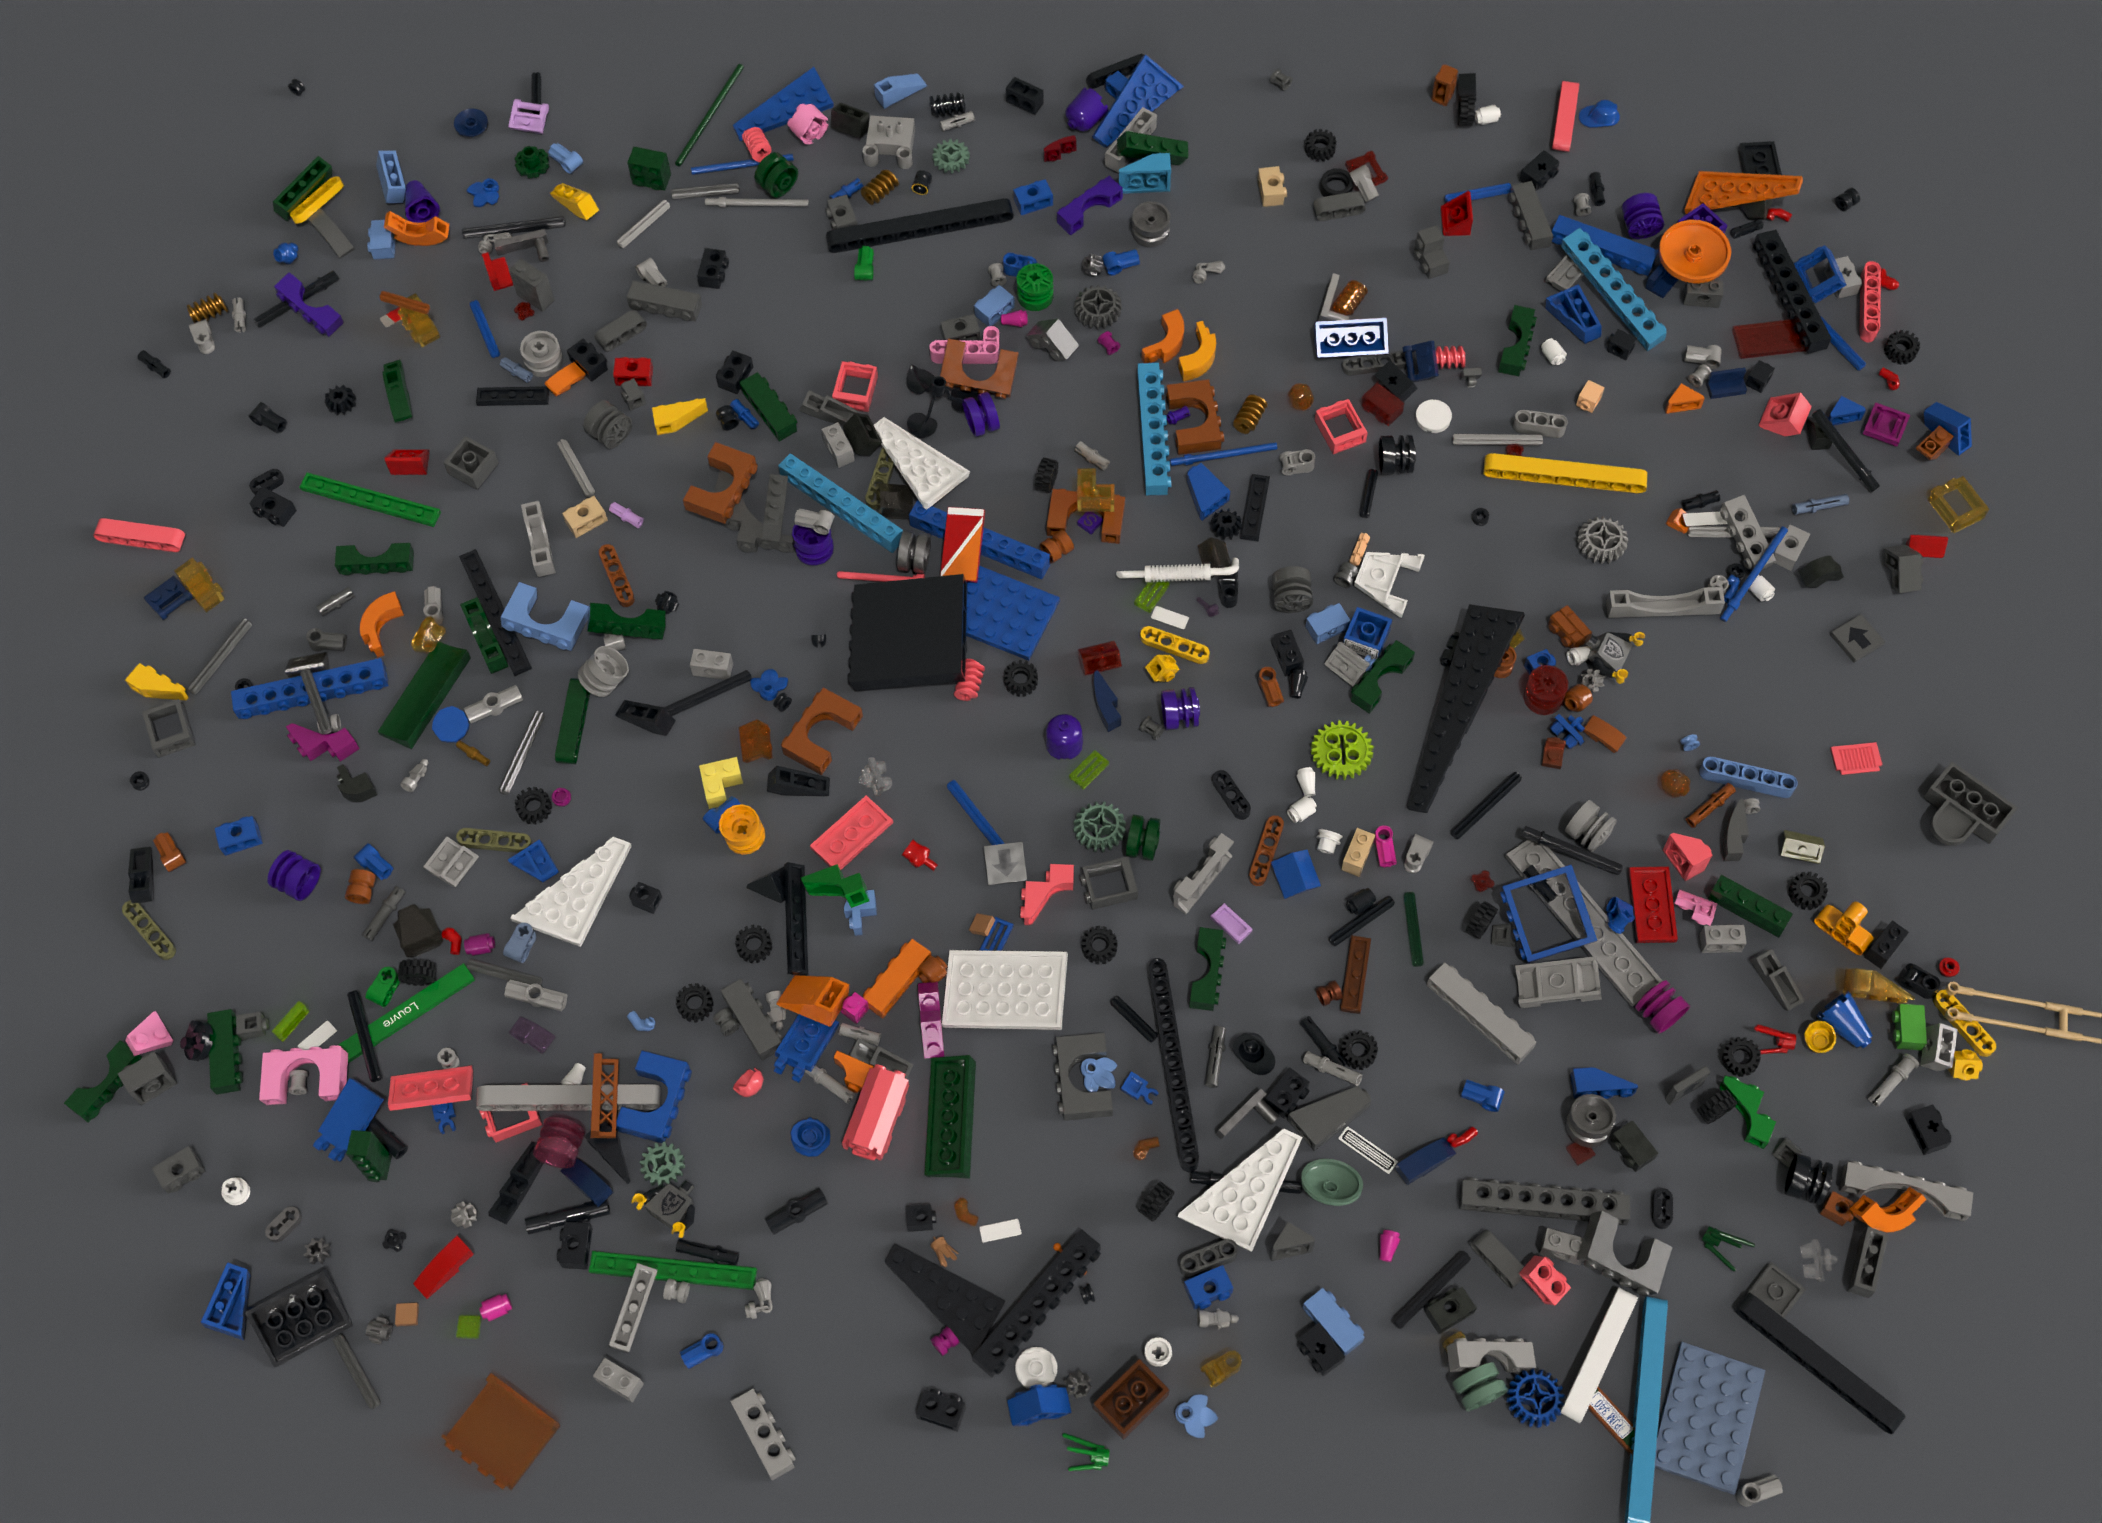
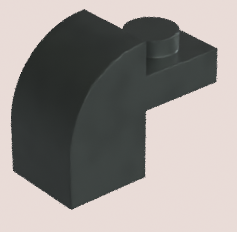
(1820, 571)
(357, 788)

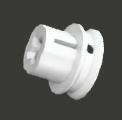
(1328, 841)
(237, 1196)
(1158, 1344)

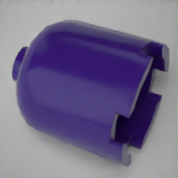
(1085, 110)
(1064, 737)

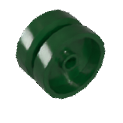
(776, 174)
(1142, 837)

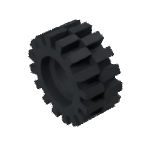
(1466, 110)
(1320, 137)
(1901, 355)
(1046, 474)
(1020, 668)
(530, 795)
(1815, 883)
(1481, 919)
(761, 952)
(1099, 956)
(416, 972)
(694, 1014)
(1367, 1041)
(1750, 1048)
(1717, 1106)
(1156, 1201)

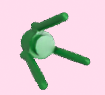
(1099, 1454)

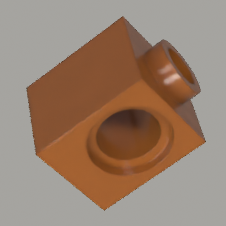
(1830, 1212)

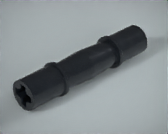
(387, 1139)
(573, 1214)

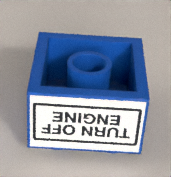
(1367, 633)

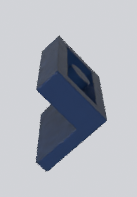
(1660, 281)
(1726, 383)

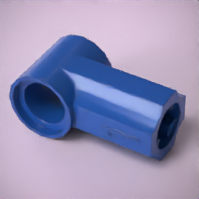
(1116, 262)
(713, 816)
(370, 858)
(1488, 1096)
(699, 1351)

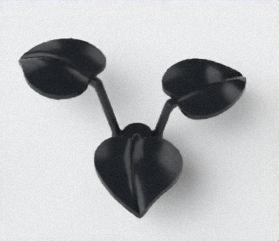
(921, 380)

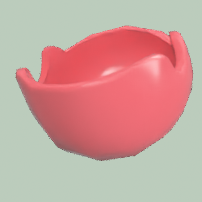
(749, 1083)

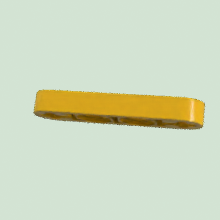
(317, 199)
(1176, 641)
(1961, 1025)

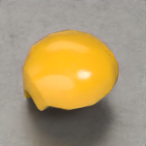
(1820, 1037)

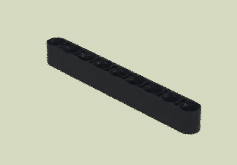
(1820, 1363)

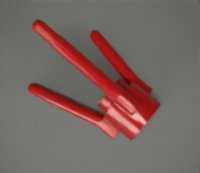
(1783, 1039)

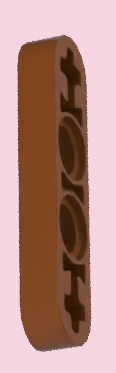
(616, 575)
(1266, 850)

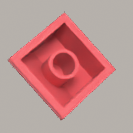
(1786, 414)
(1687, 855)

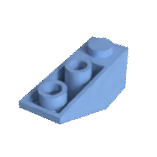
(897, 88)

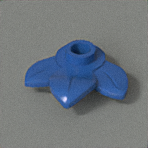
(484, 192)
(769, 684)

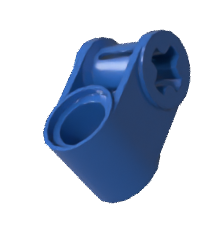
(1014, 262)
(1619, 914)

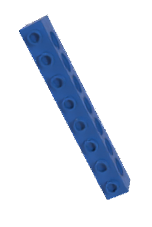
(993, 544)
(243, 698)

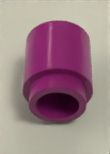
(479, 944)

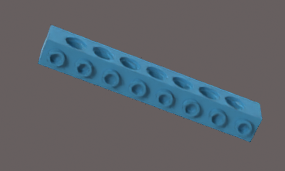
(1614, 298)
(1153, 483)
(841, 503)

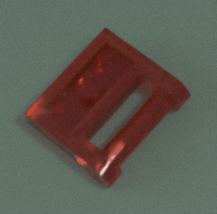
(1362, 160)

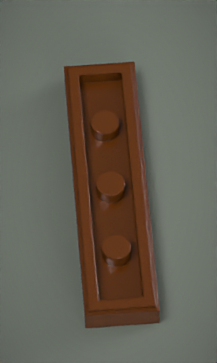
(1355, 974)

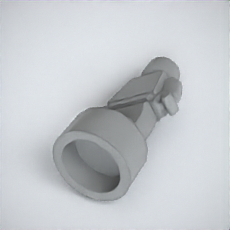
(410, 783)
(777, 1013)
(1219, 1318)

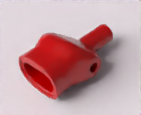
(918, 855)

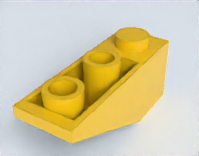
(575, 200)
(675, 416)
(152, 685)

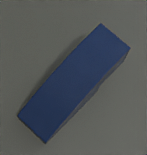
(1106, 703)
(1425, 1160)
(587, 1182)

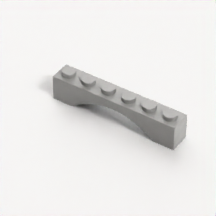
(1698, 602)
(1949, 1201)

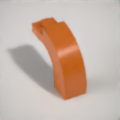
(414, 233)
(1171, 344)
(375, 616)
(1892, 1217)

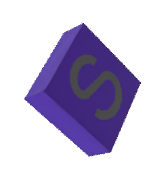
(1090, 522)

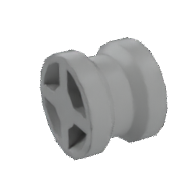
(1719, 581)

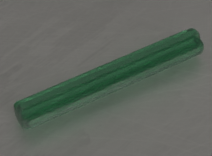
(1413, 929)

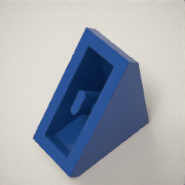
(1846, 411)

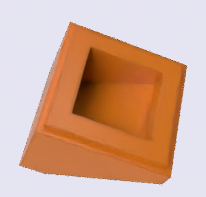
(1677, 521)

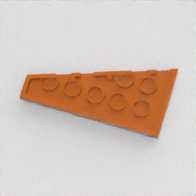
(1732, 189)

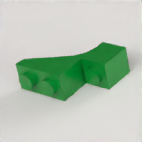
(832, 883)
(1748, 1101)

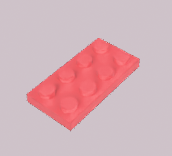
(851, 833)
(430, 1088)

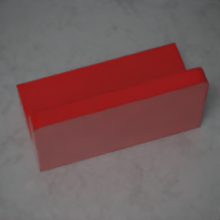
(497, 272)

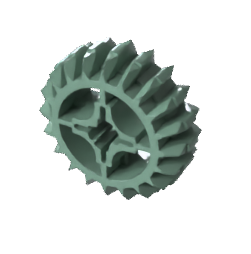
(1113, 830)

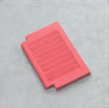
(1856, 758)

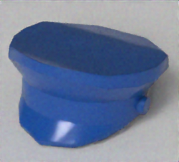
(450, 724)
(810, 1137)

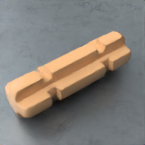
(1359, 549)

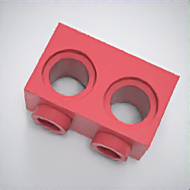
(1542, 1283)

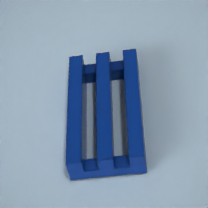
(1003, 941)

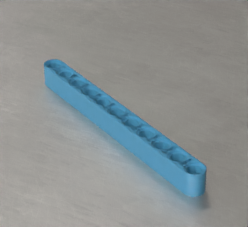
(1646, 1411)

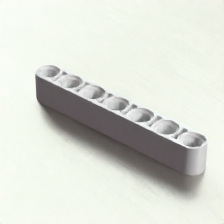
(1599, 1355)

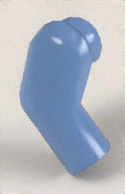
(641, 1024)

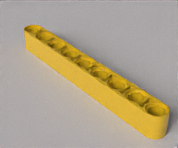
(1565, 473)

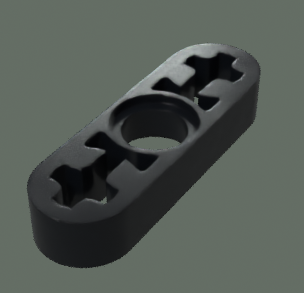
(1231, 786)

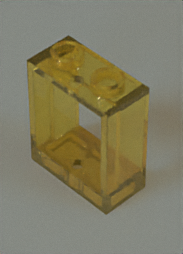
(1948, 514)

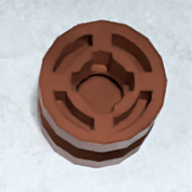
(1329, 993)

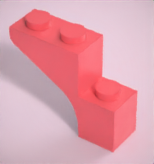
(1038, 893)

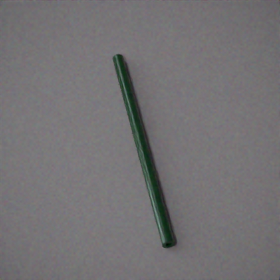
(709, 115)

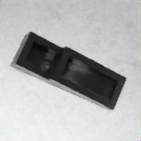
(140, 875)

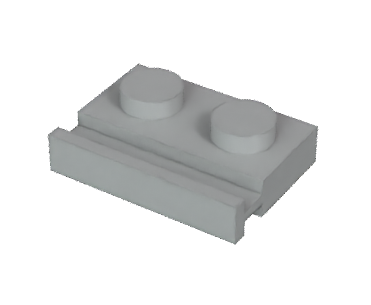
(1565, 274)
(1347, 664)

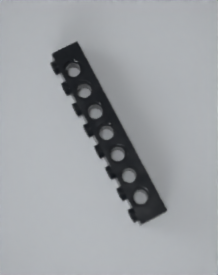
(1791, 291)
(1080, 1243)

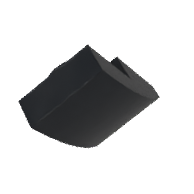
(1467, 84)

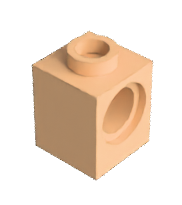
(1590, 396)

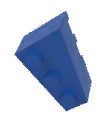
(1575, 313)
(229, 1303)

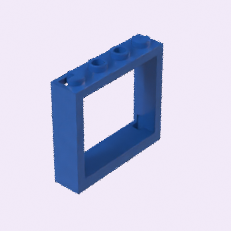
(1578, 900)

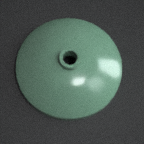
(1331, 1182)

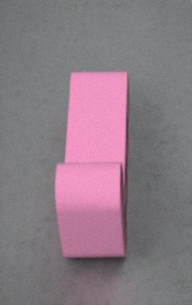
(980, 348)

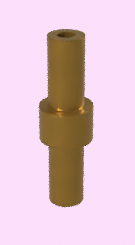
(472, 753)

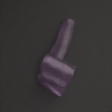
(1211, 610)

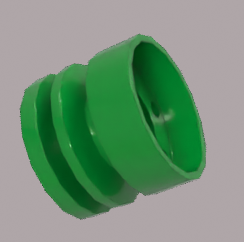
(1035, 287)

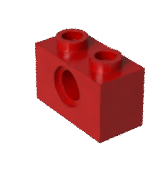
(624, 370)

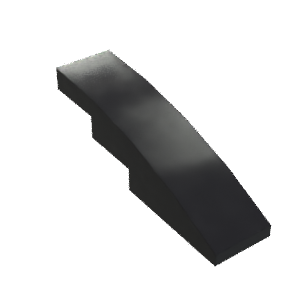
(516, 1186)

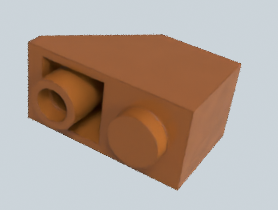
(1935, 443)

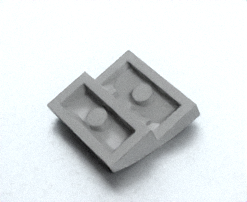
(450, 862)

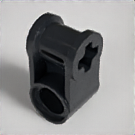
(1228, 586)
(1918, 981)

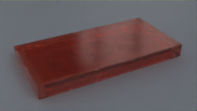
(1766, 339)

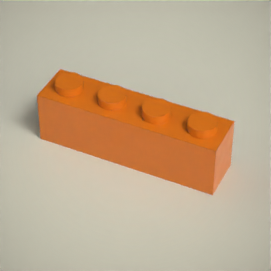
(896, 979)

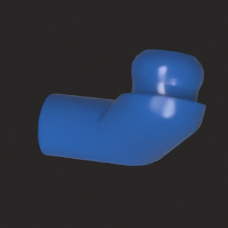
(1734, 584)

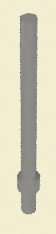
(723, 202)

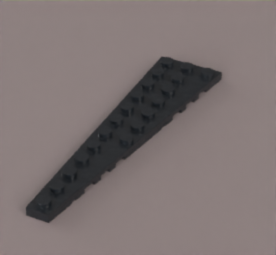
(1477, 656)

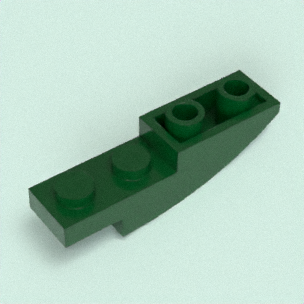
(396, 390)

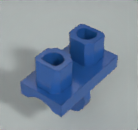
(1574, 737)

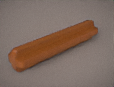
(404, 302)

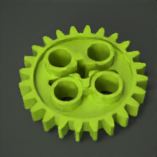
(1324, 750)

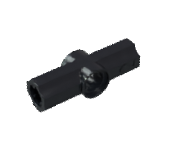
(783, 1218)

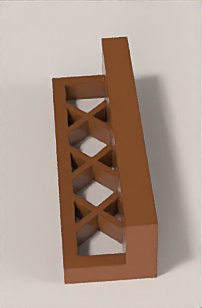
(596, 1097)

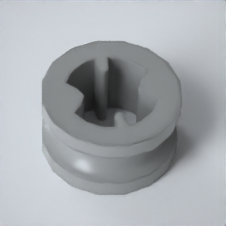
(1751, 805)

